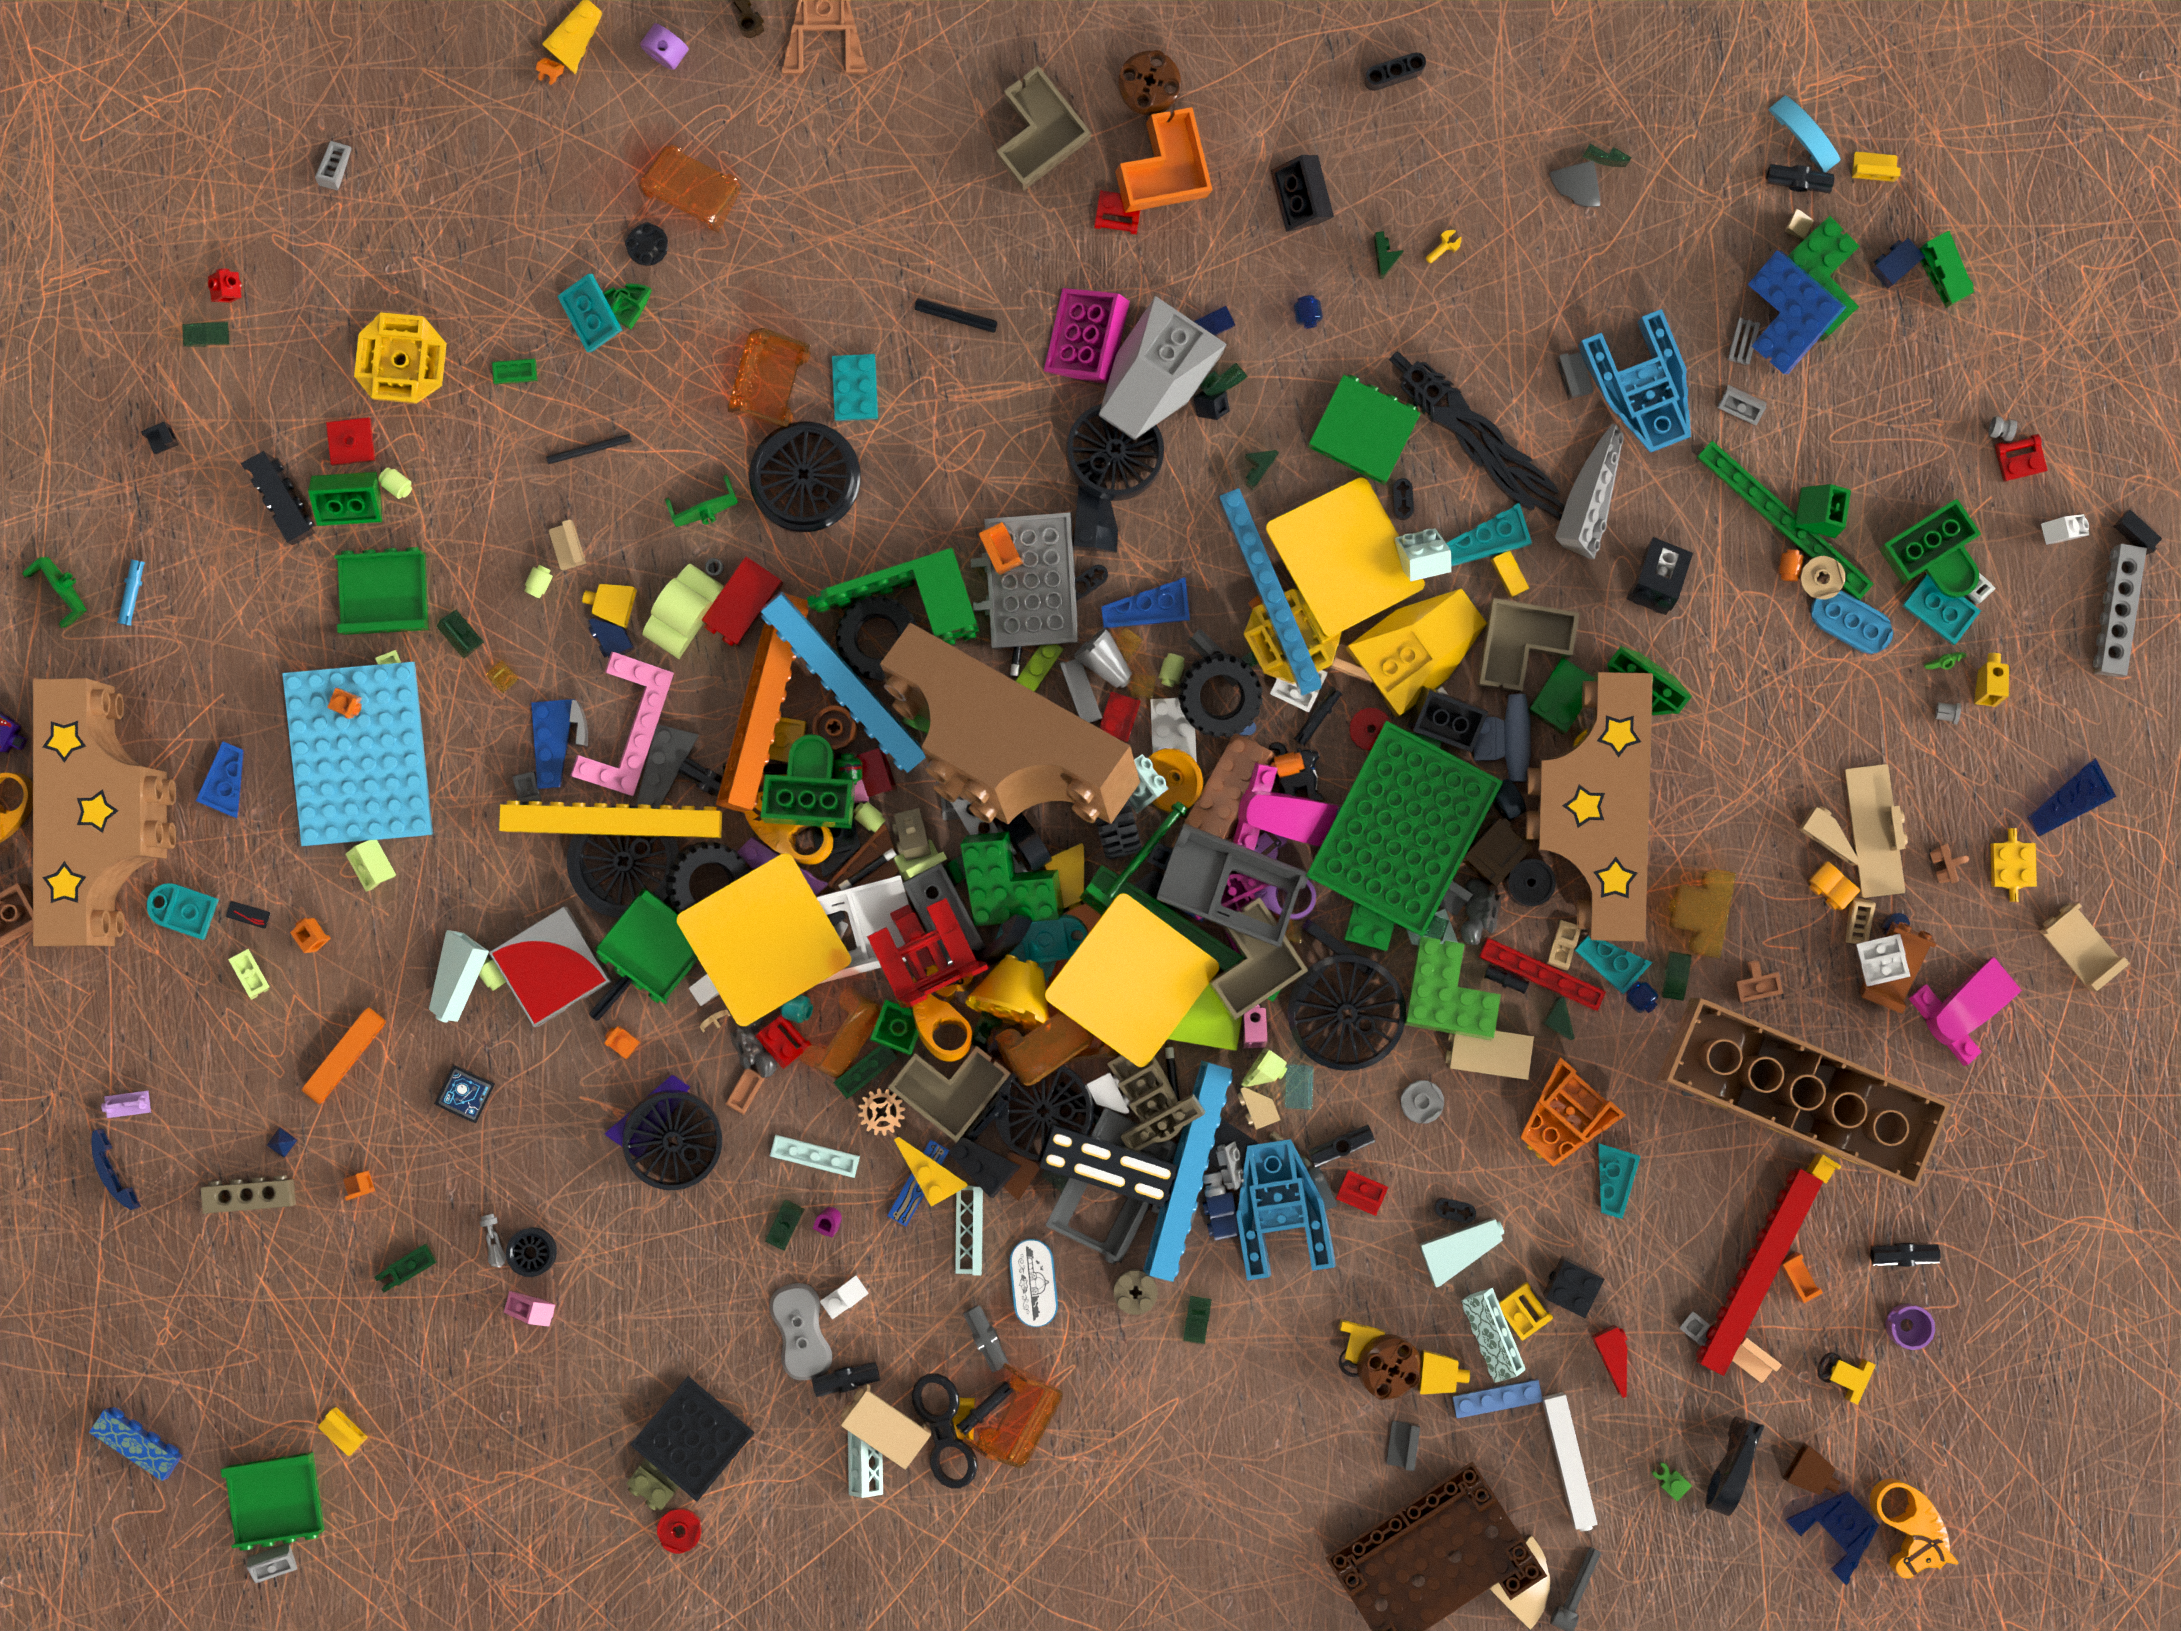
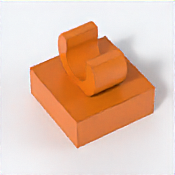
(549, 67)

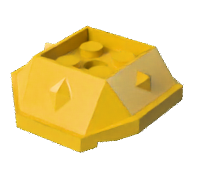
(387, 340)
(1266, 647)

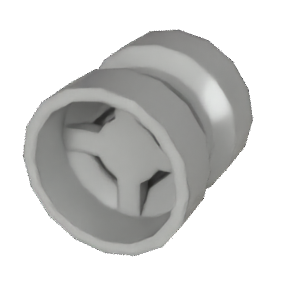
(2002, 428)
(1213, 1184)

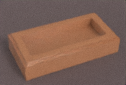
(745, 1090)

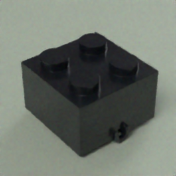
(1573, 1286)

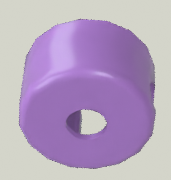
(661, 37)
(1922, 1329)

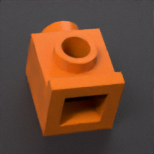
(309, 935)

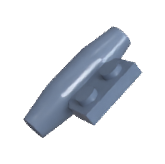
(1508, 738)

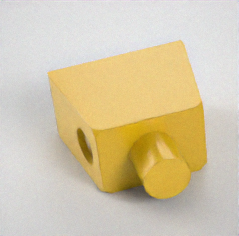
(612, 603)
(1992, 682)
(1440, 1373)

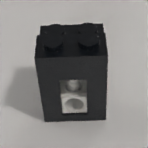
(1654, 589)

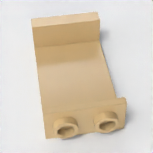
(2082, 947)
(1503, 1056)
(884, 1427)

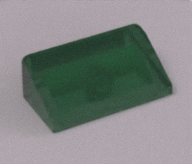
(459, 634)

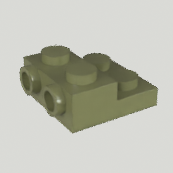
(652, 1485)

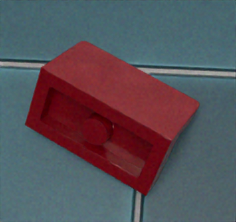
(876, 772)

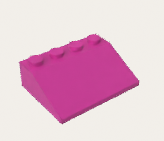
(1086, 334)

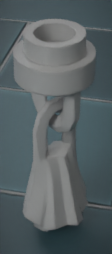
(496, 1255)

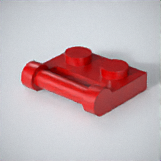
(1111, 204)
(2021, 465)
(779, 1045)

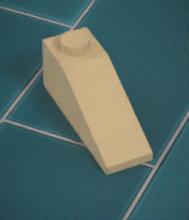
(1827, 832)

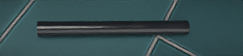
(588, 449)

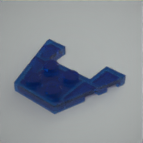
(1846, 1523)

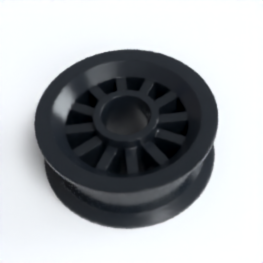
(528, 1271)

